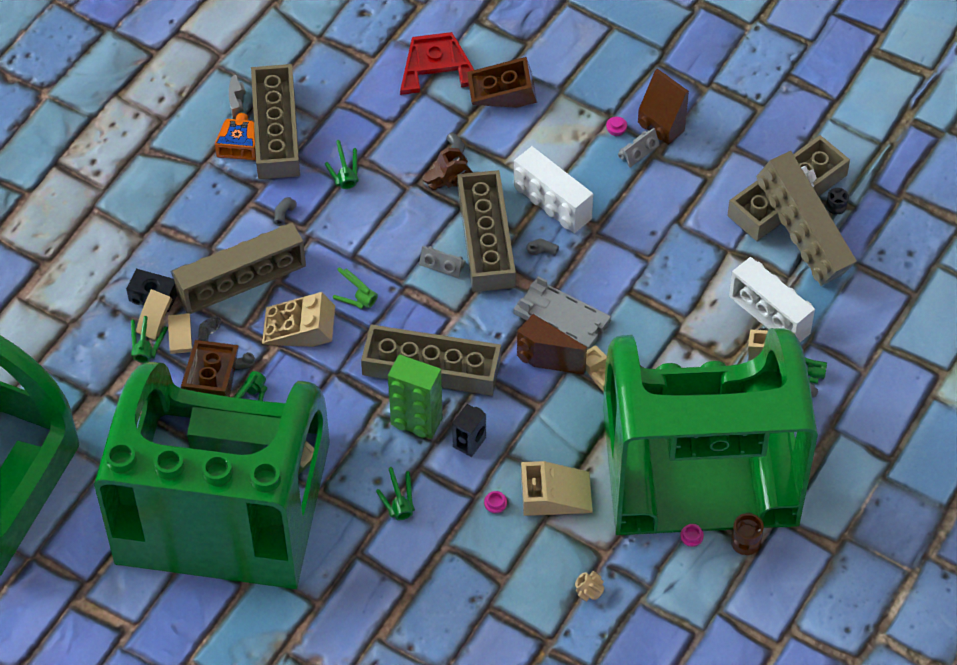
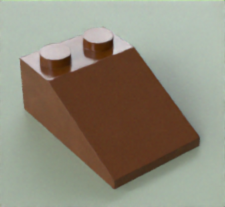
(503, 84)
(664, 107)
(549, 347)
(211, 368)

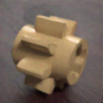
(589, 586)

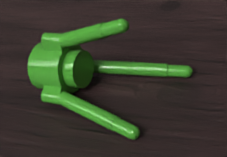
(364, 295)

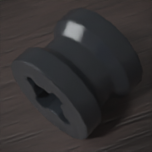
(834, 196)

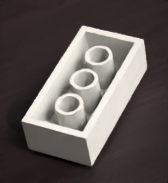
(553, 189)
(770, 299)

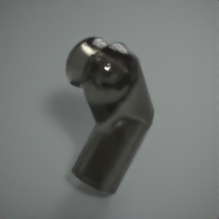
(208, 327)

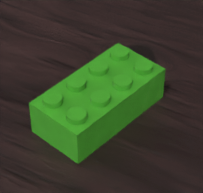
(415, 396)

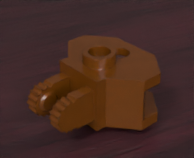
(446, 169)

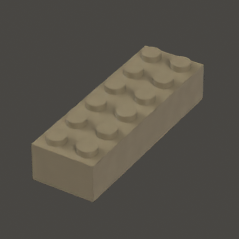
(275, 121)
(751, 206)
(805, 218)
(486, 231)
(239, 268)
(463, 362)

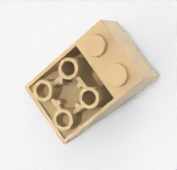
(300, 322)
(554, 489)

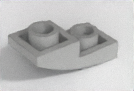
(236, 93)

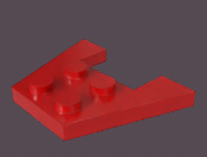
(434, 55)

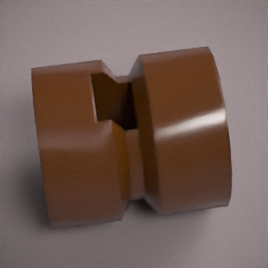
(747, 534)

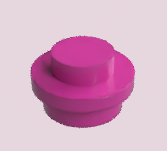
(616, 126)
(495, 502)
(692, 535)

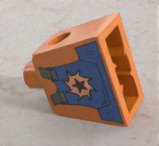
(236, 139)

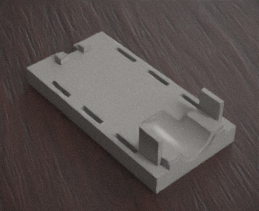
(563, 312)

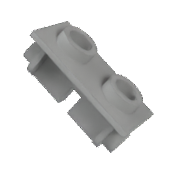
(640, 148)
(441, 261)

